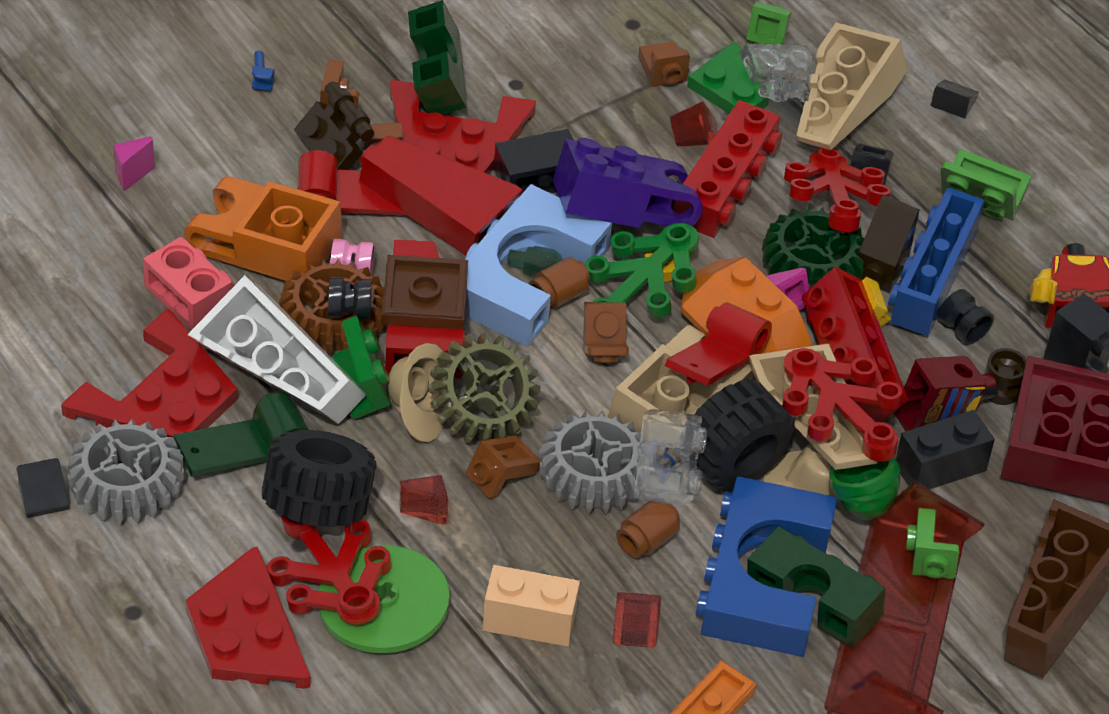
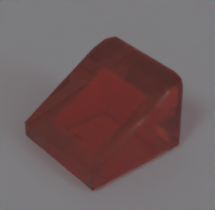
(694, 126)
(424, 498)
(636, 619)

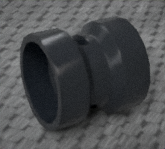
(349, 298)
(965, 316)

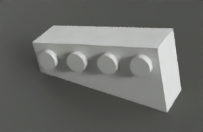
(270, 345)

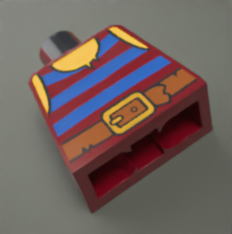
(943, 389)

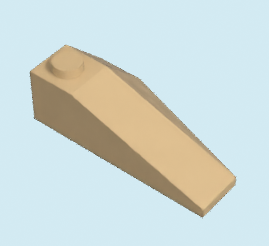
(850, 81)
(846, 443)

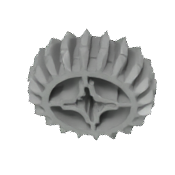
(591, 461)
(116, 467)

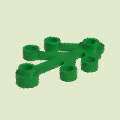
(675, 242)

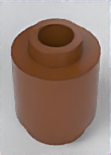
(562, 281)
(648, 528)

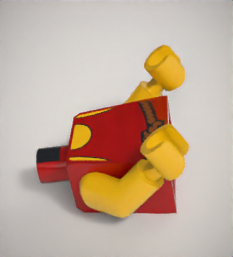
(1070, 277)

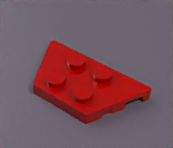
(245, 626)

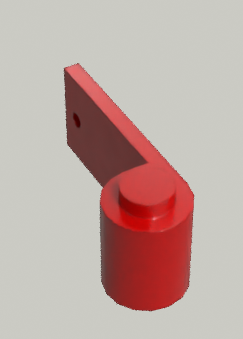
(320, 176)
(729, 342)

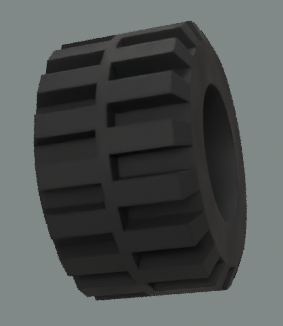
(744, 434)
(318, 478)

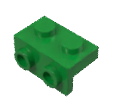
(363, 367)

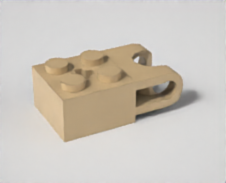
(665, 389)

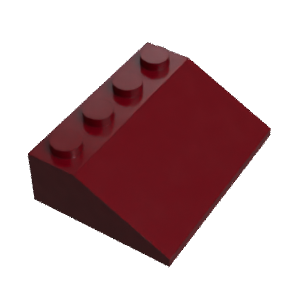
(1061, 430)

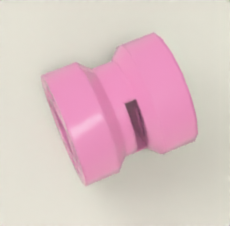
(345, 252)

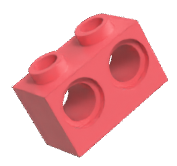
(185, 280)

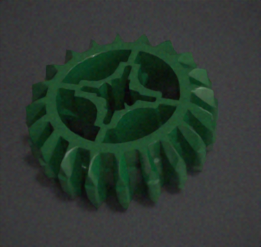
(814, 247)

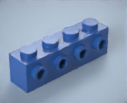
(936, 261)

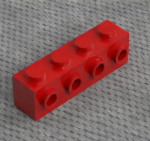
(730, 164)
(847, 322)

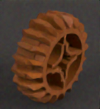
(312, 289)

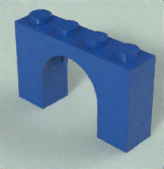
(737, 604)

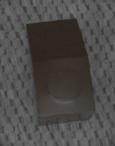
(888, 242)

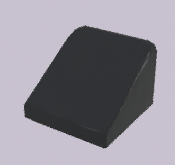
(953, 98)
(872, 156)
(42, 487)

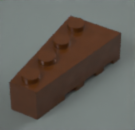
(1061, 588)

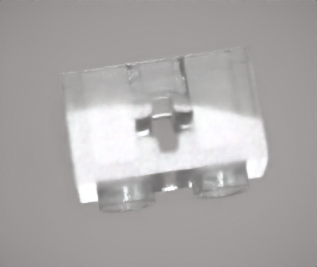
(655, 476)

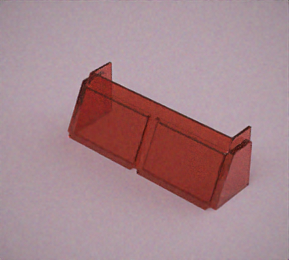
(899, 655)

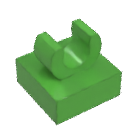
(768, 24)

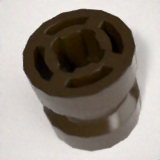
(1007, 369)

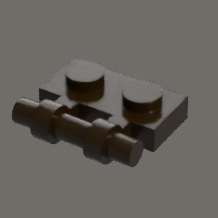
(324, 132)

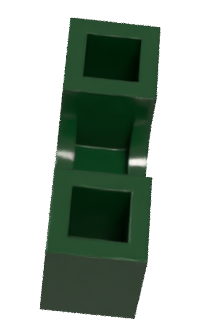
(439, 71)
(849, 599)

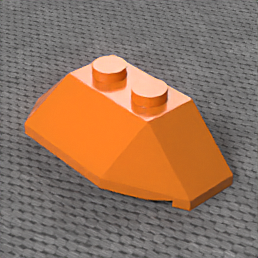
(748, 288)

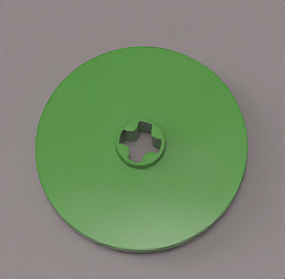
(407, 619)

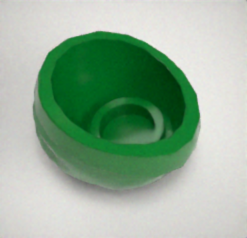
(867, 489)

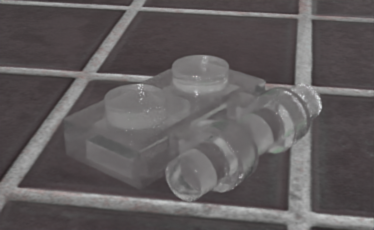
(780, 69)

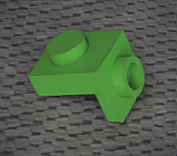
(930, 557)

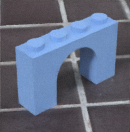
(531, 220)

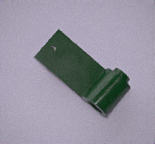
(240, 442)

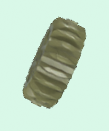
(477, 375)

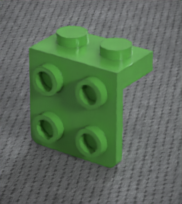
(983, 178)

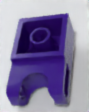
(621, 185)

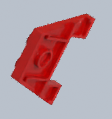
(458, 138)
(179, 395)

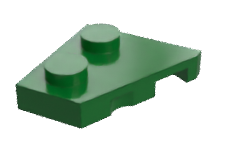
(726, 81)

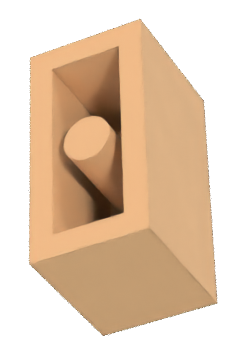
(530, 605)

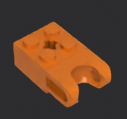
(267, 227)

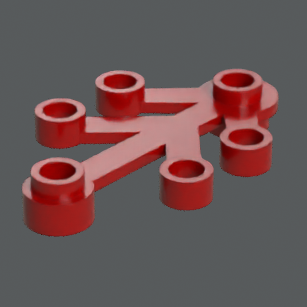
(828, 168)
(808, 368)
(354, 602)

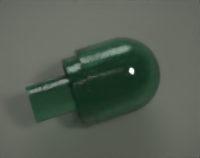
(534, 259)

